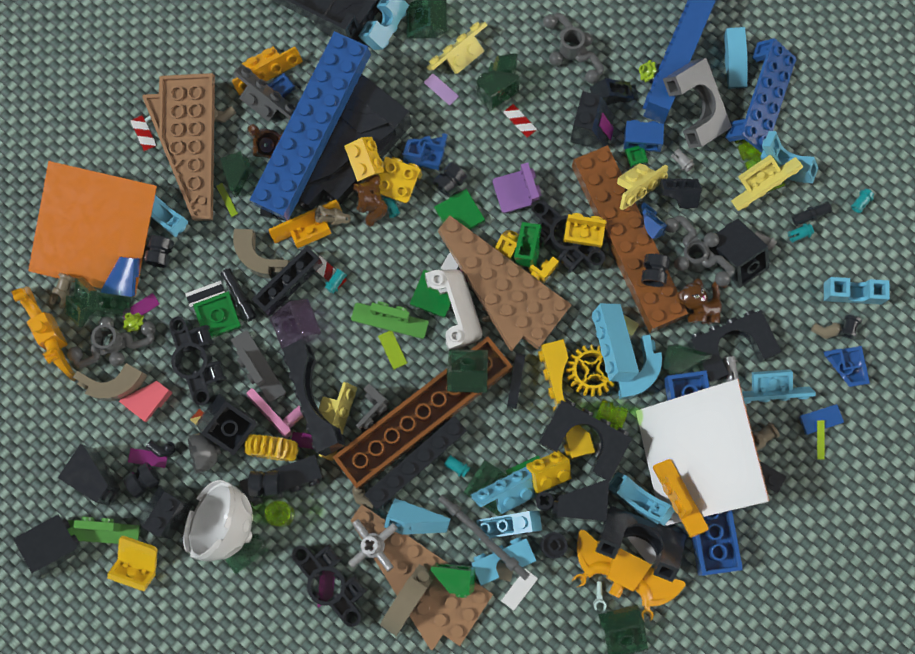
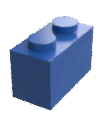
(645, 134)

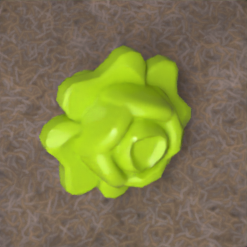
(648, 71)
(133, 322)

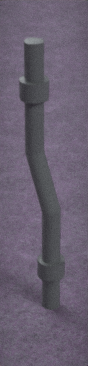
(511, 563)

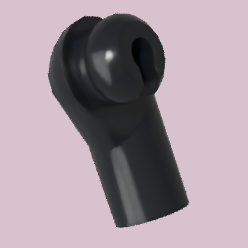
(161, 451)

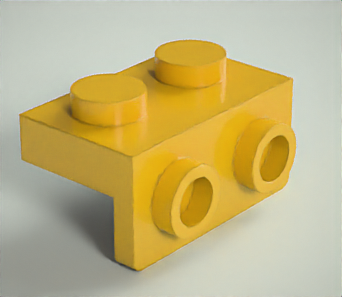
(364, 158)
(584, 230)
(549, 471)

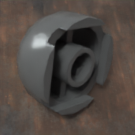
(203, 452)

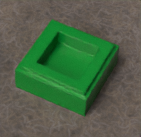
(635, 156)

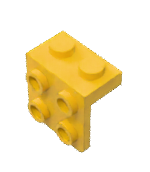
(398, 179)
(134, 564)

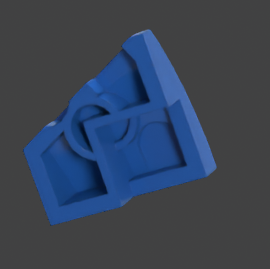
(425, 151)
(653, 225)
(122, 277)
(850, 365)

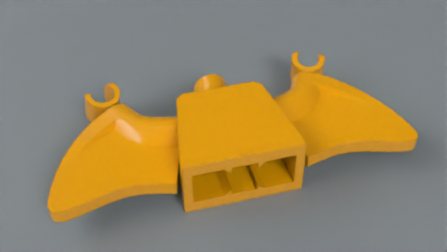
(44, 331)
(626, 572)

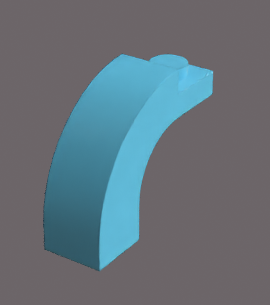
(772, 146)
(168, 218)
(646, 376)
(640, 500)

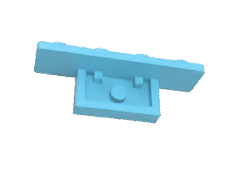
(775, 385)
(508, 491)

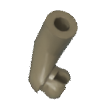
(220, 116)
(826, 332)
(360, 498)

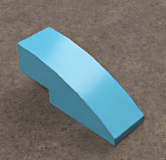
(736, 57)

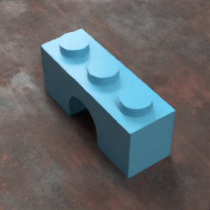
(377, 34)
(868, 292)
(486, 565)

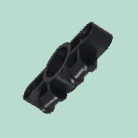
(569, 256)
(210, 373)
(313, 567)

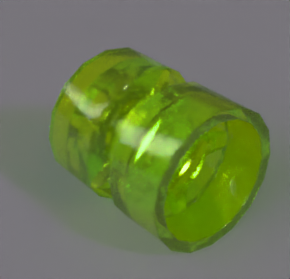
(615, 415)
(279, 513)

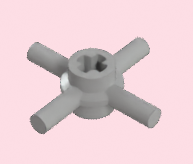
(379, 545)

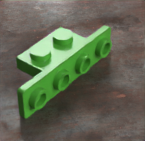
(390, 319)
(103, 531)

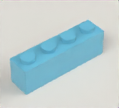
(615, 342)

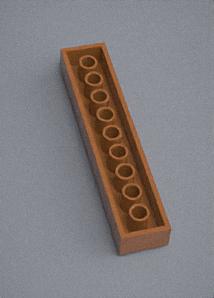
(626, 238)
(412, 422)

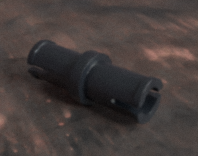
(811, 213)

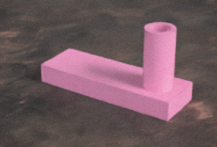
(282, 426)

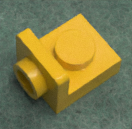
(507, 243)
(546, 269)

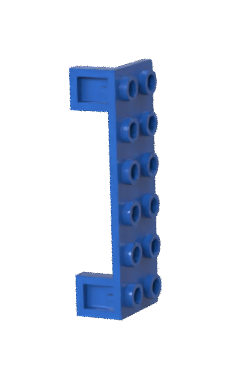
(767, 94)

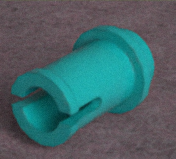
(865, 196)
(392, 207)
(801, 232)
(335, 281)
(457, 466)

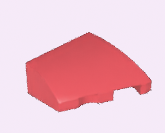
(147, 400)

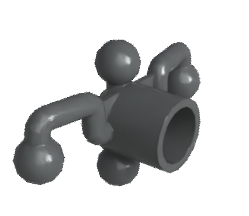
(579, 52)
(692, 245)
(119, 341)

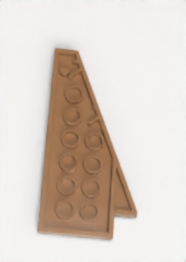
(186, 130)
(510, 295)
(438, 610)

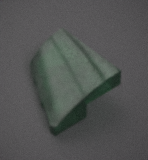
(248, 553)

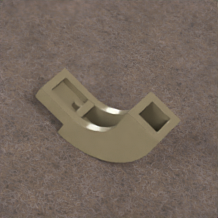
(244, 245)
(123, 385)
(407, 600)

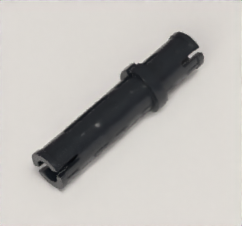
(236, 291)

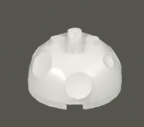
(218, 523)

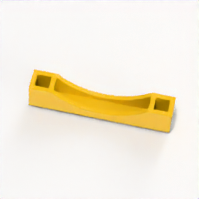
(555, 358)

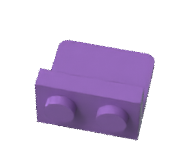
(517, 189)

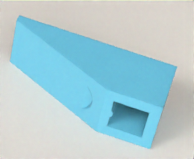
(415, 519)
(511, 524)

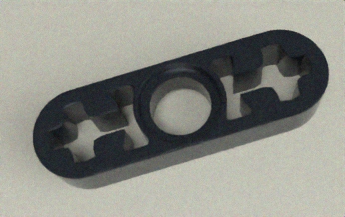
(516, 381)

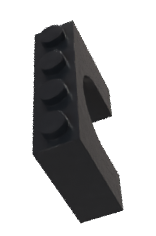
(752, 327)
(613, 441)
(665, 541)

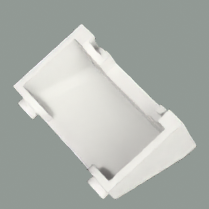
(468, 328)

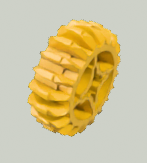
(582, 384)
(271, 447)

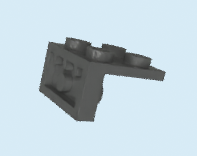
(379, 409)

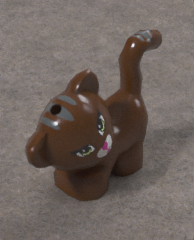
(695, 298)

